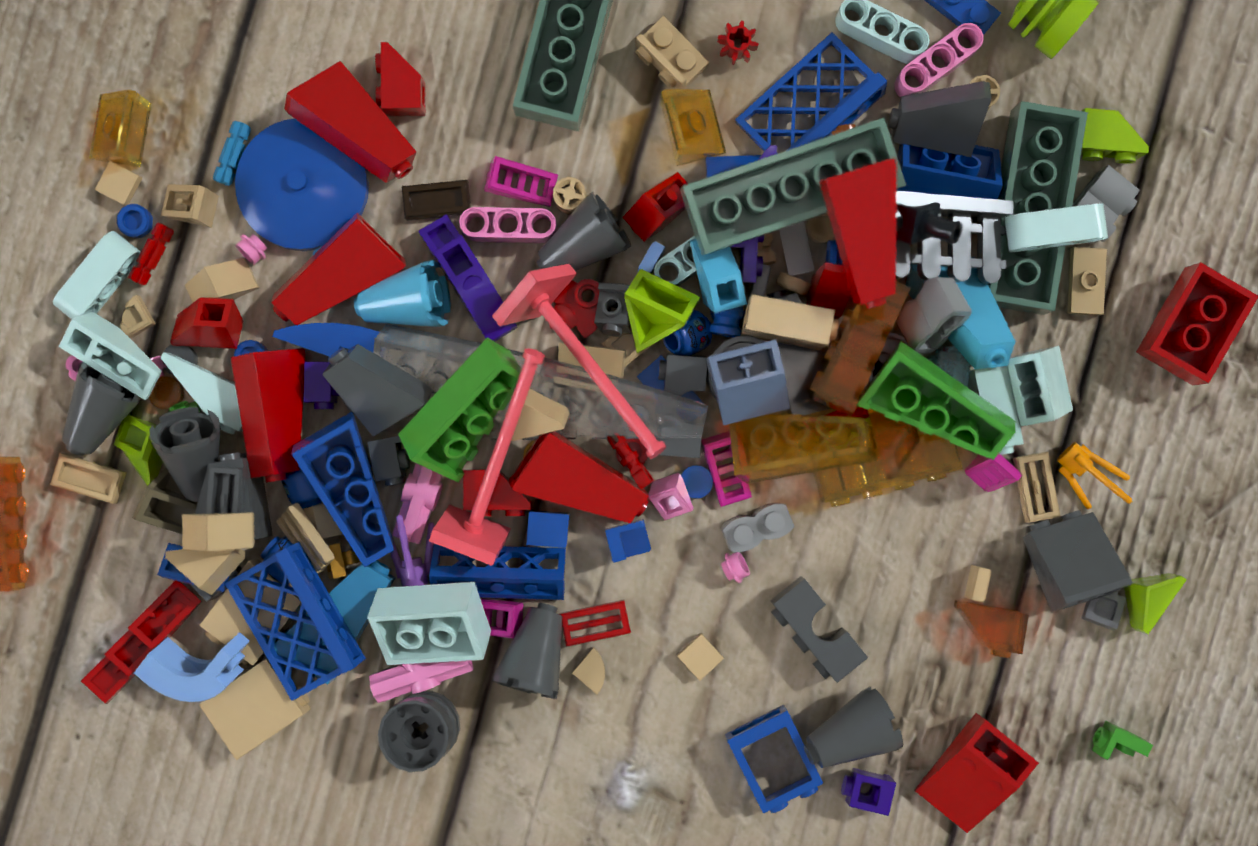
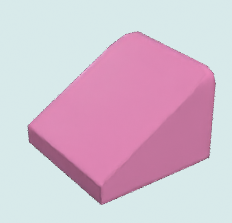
(670, 496)

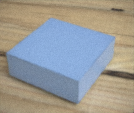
(652, 257)

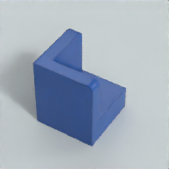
(547, 529)
(627, 540)

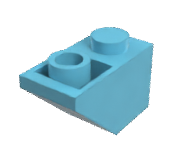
(719, 279)

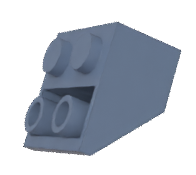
(749, 382)

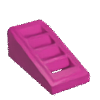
(523, 170)
(714, 442)
(992, 473)
(515, 617)

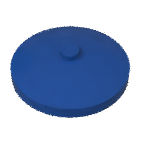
(298, 186)

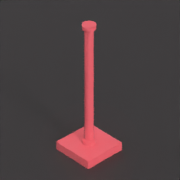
(534, 298)
(469, 531)

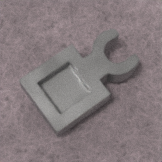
(1105, 611)

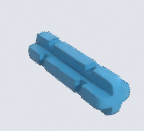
(231, 153)

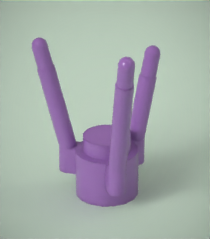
(410, 569)

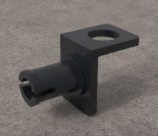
(925, 223)

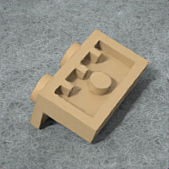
(670, 54)

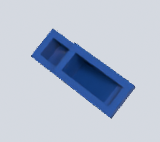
(327, 337)

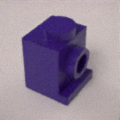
(317, 388)
(879, 796)

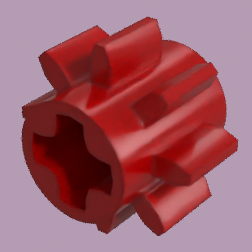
(746, 44)

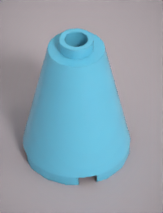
(407, 298)

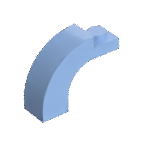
(188, 678)

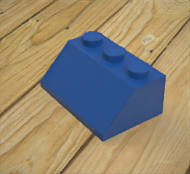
(950, 173)

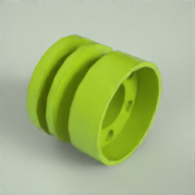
(1054, 18)

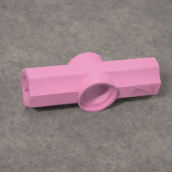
(419, 499)
(414, 678)

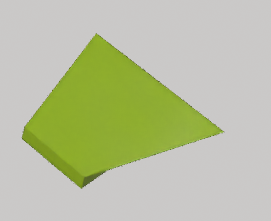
(656, 308)
(135, 442)
(1149, 599)

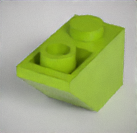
(1111, 136)

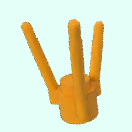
(1078, 460)

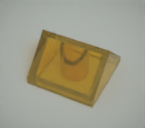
(691, 124)
(120, 128)

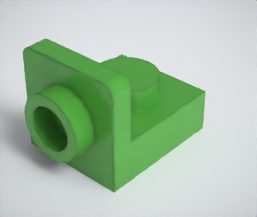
(1112, 736)

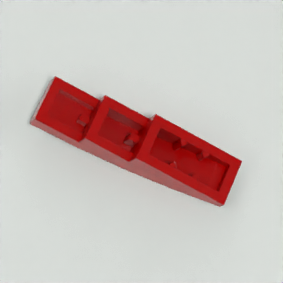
(144, 634)

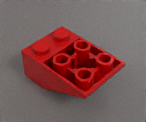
(976, 774)

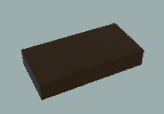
(435, 199)

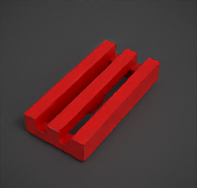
(567, 628)

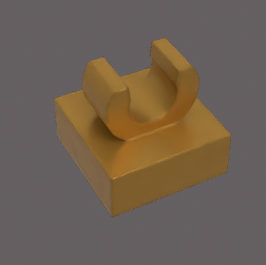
(337, 566)

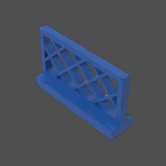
(845, 112)
(321, 612)

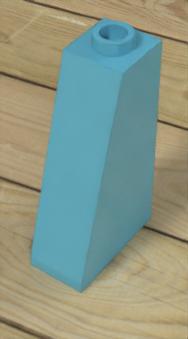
(985, 335)

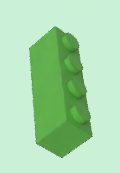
(936, 403)
(462, 411)

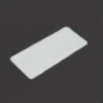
(796, 249)

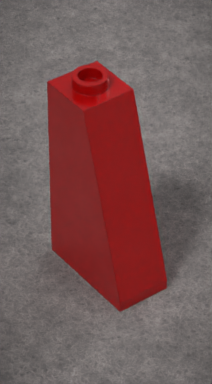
(351, 121)
(864, 227)
(338, 270)
(270, 409)
(575, 478)

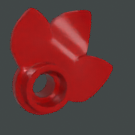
(576, 310)

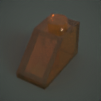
(893, 442)
(995, 627)

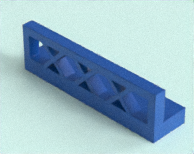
(500, 580)

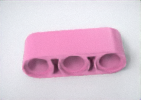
(949, 50)
(494, 217)

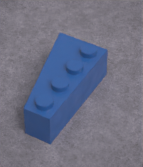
(345, 484)

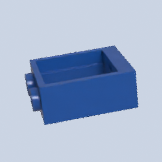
(759, 729)

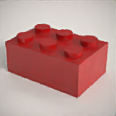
(1197, 324)

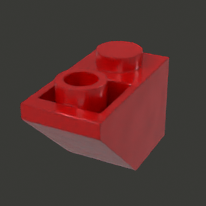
(401, 86)
(208, 324)
(502, 497)

